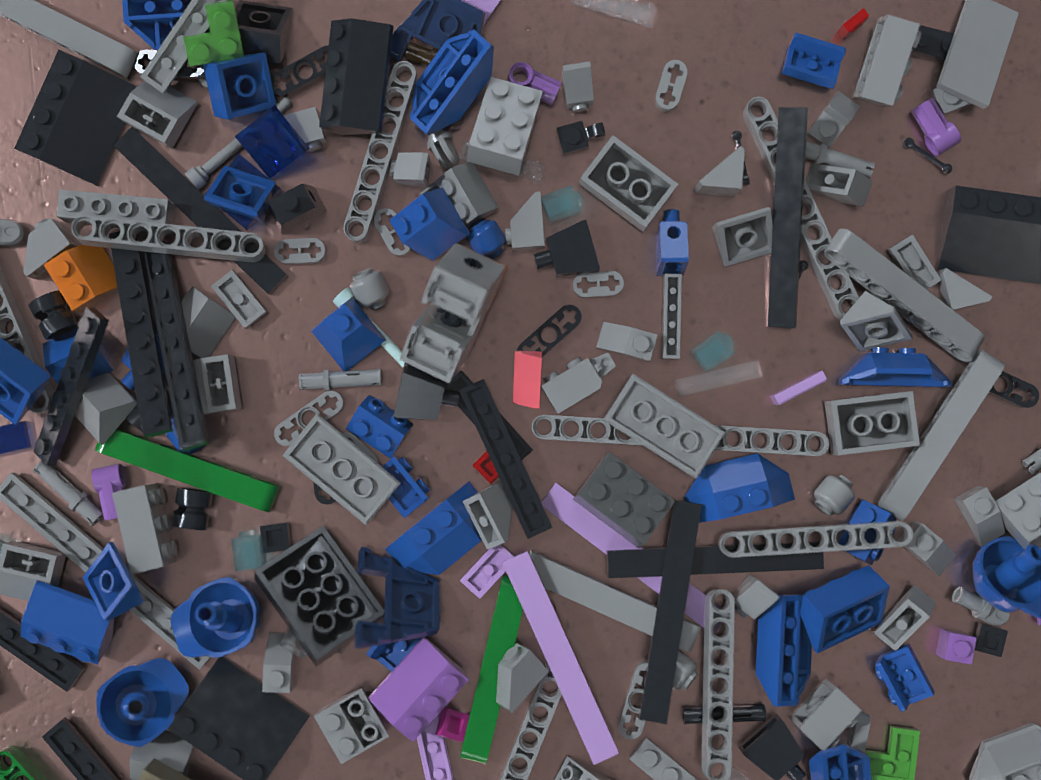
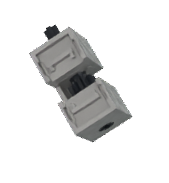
(459, 300)

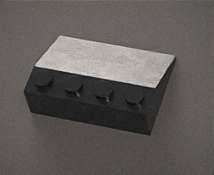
(75, 118)
(991, 234)
(318, 594)
(238, 722)

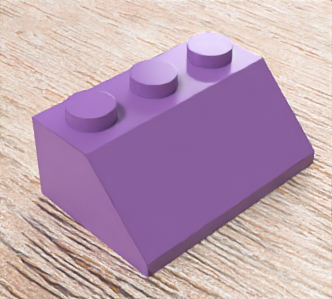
(418, 688)

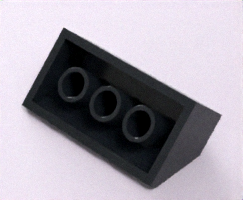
(356, 76)

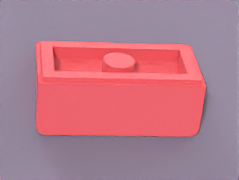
(527, 378)

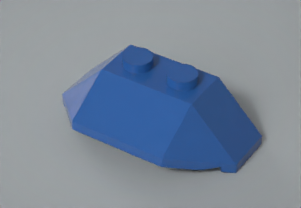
(153, 18)
(452, 81)
(894, 370)
(739, 487)
(438, 537)
(783, 651)
(840, 764)

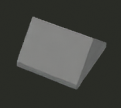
(725, 178)
(744, 236)
(205, 322)
(874, 323)
(104, 406)
(166, 748)

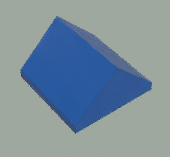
(241, 193)
(57, 352)
(112, 584)

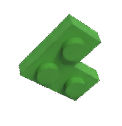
(221, 42)
(900, 758)

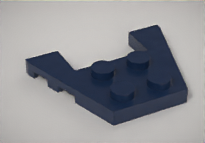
(435, 23)
(409, 603)

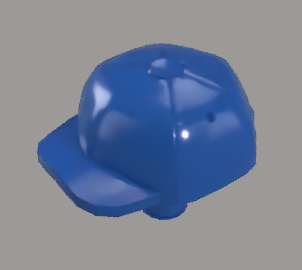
(1009, 576)
(216, 620)
(141, 701)

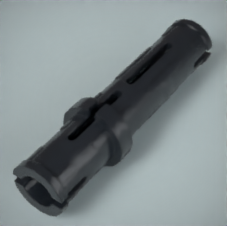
(741, 713)

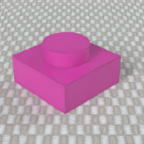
(452, 725)

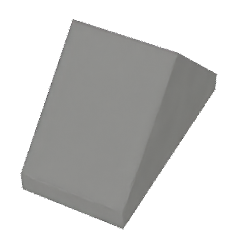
(958, 292)

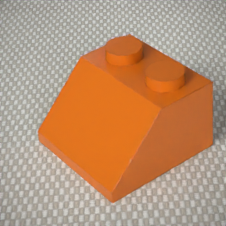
(83, 276)

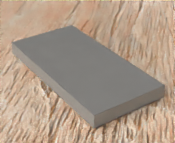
(977, 51)
(664, 426)
(341, 469)

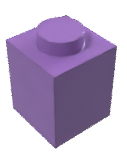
(956, 646)

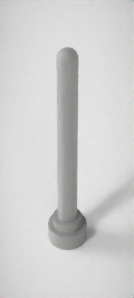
(200, 174)

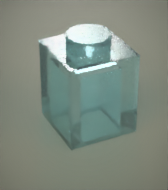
(562, 204)
(713, 351)
(248, 551)

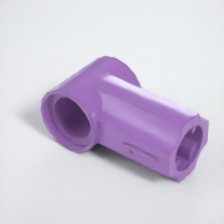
(535, 80)
(938, 132)
(105, 482)

